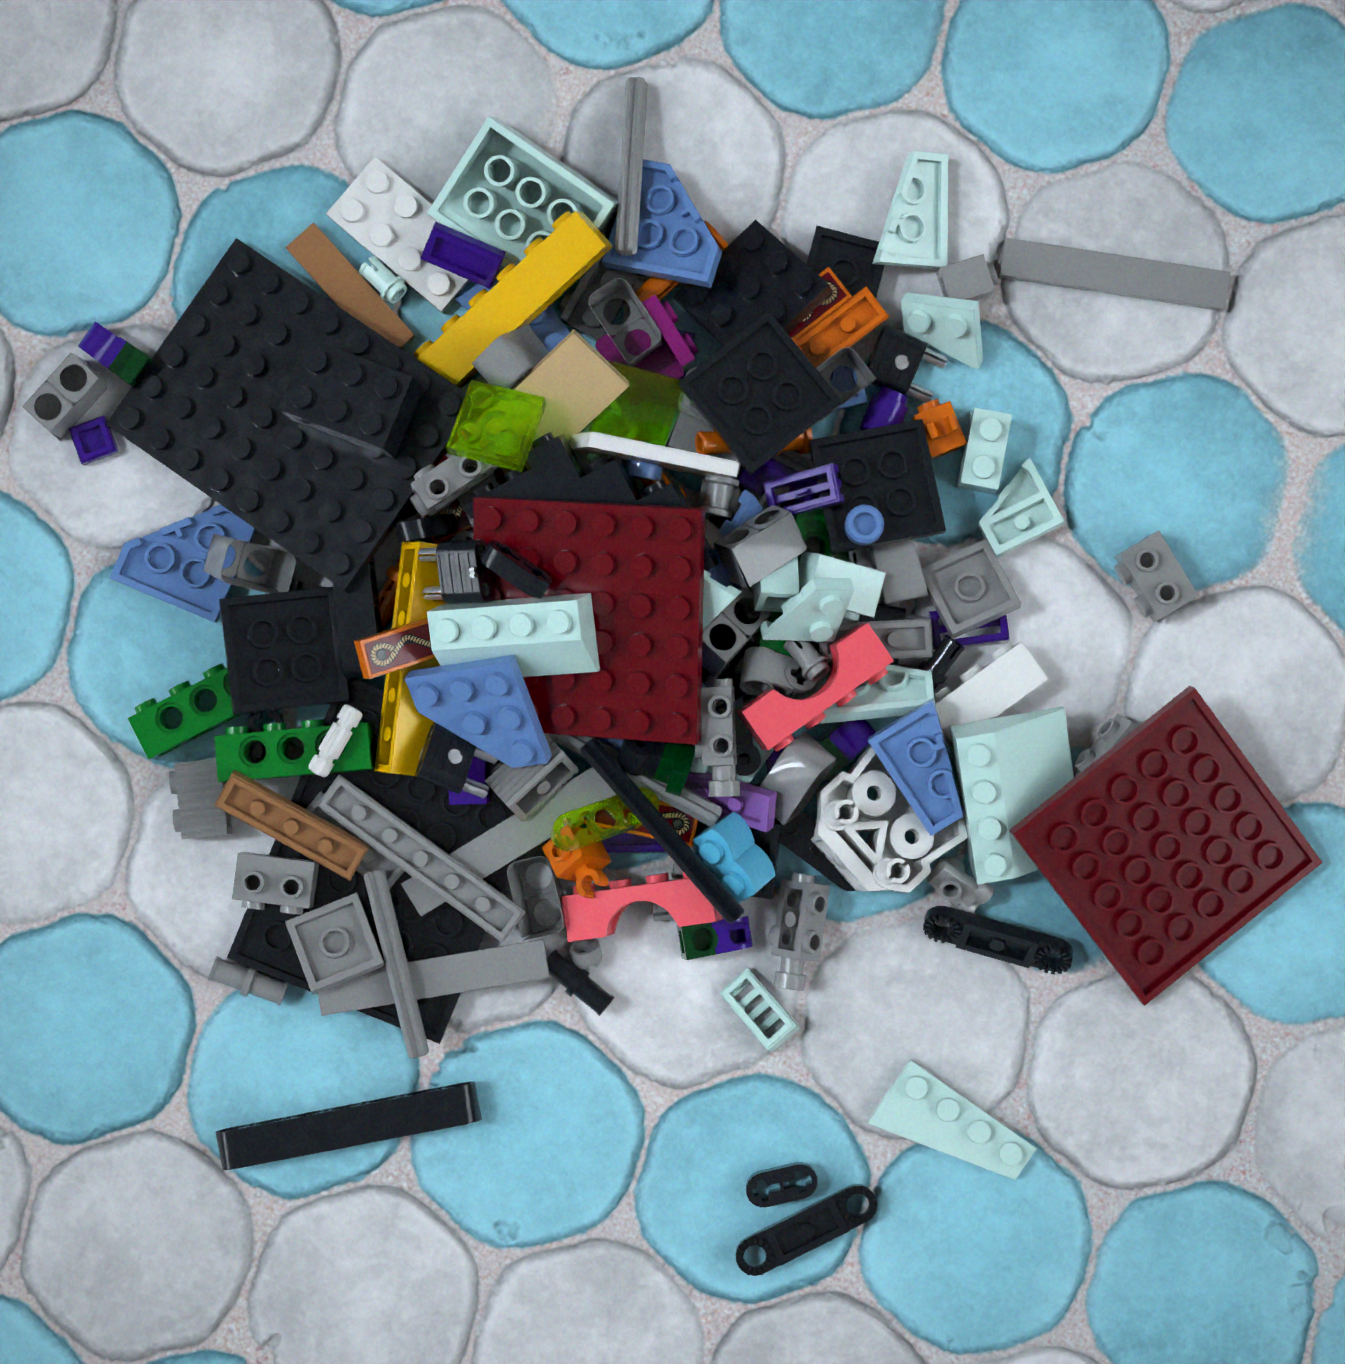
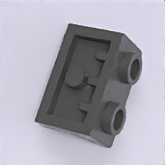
(575, 305)

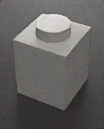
(968, 279)

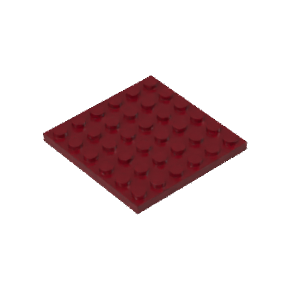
(646, 610)
(1166, 845)

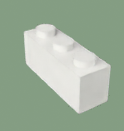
(989, 689)

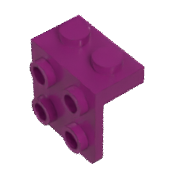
(672, 359)

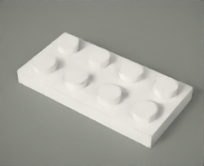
(394, 227)

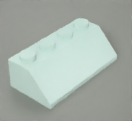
(544, 634)

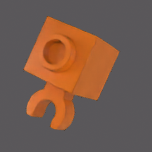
(941, 428)
(580, 864)

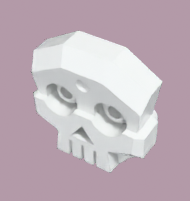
(888, 858)

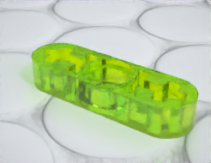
(575, 819)

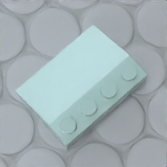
(514, 192)
(1003, 776)

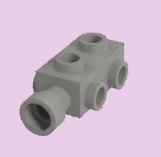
(450, 478)
(713, 728)
(798, 927)

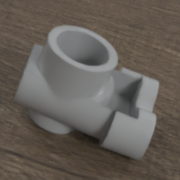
(957, 886)

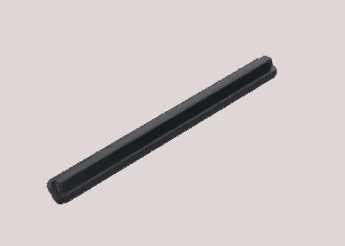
(662, 831)

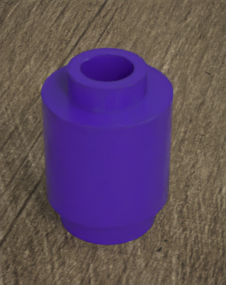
(884, 409)

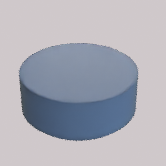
(643, 470)
(864, 525)

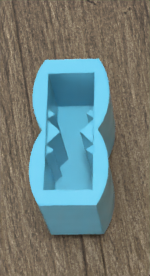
(733, 857)

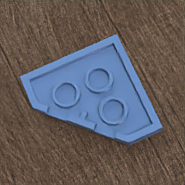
(670, 234)
(173, 561)
(485, 706)

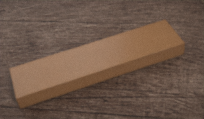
(346, 285)
(292, 825)

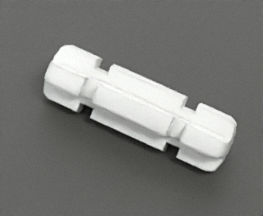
(335, 740)

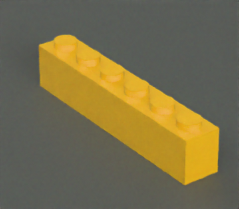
(518, 296)
(401, 726)

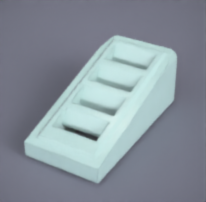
(780, 1036)

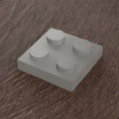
(970, 589)
(335, 943)

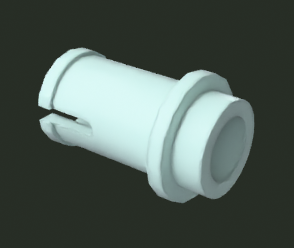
(390, 286)

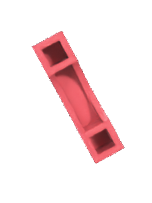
(854, 659)
(599, 916)

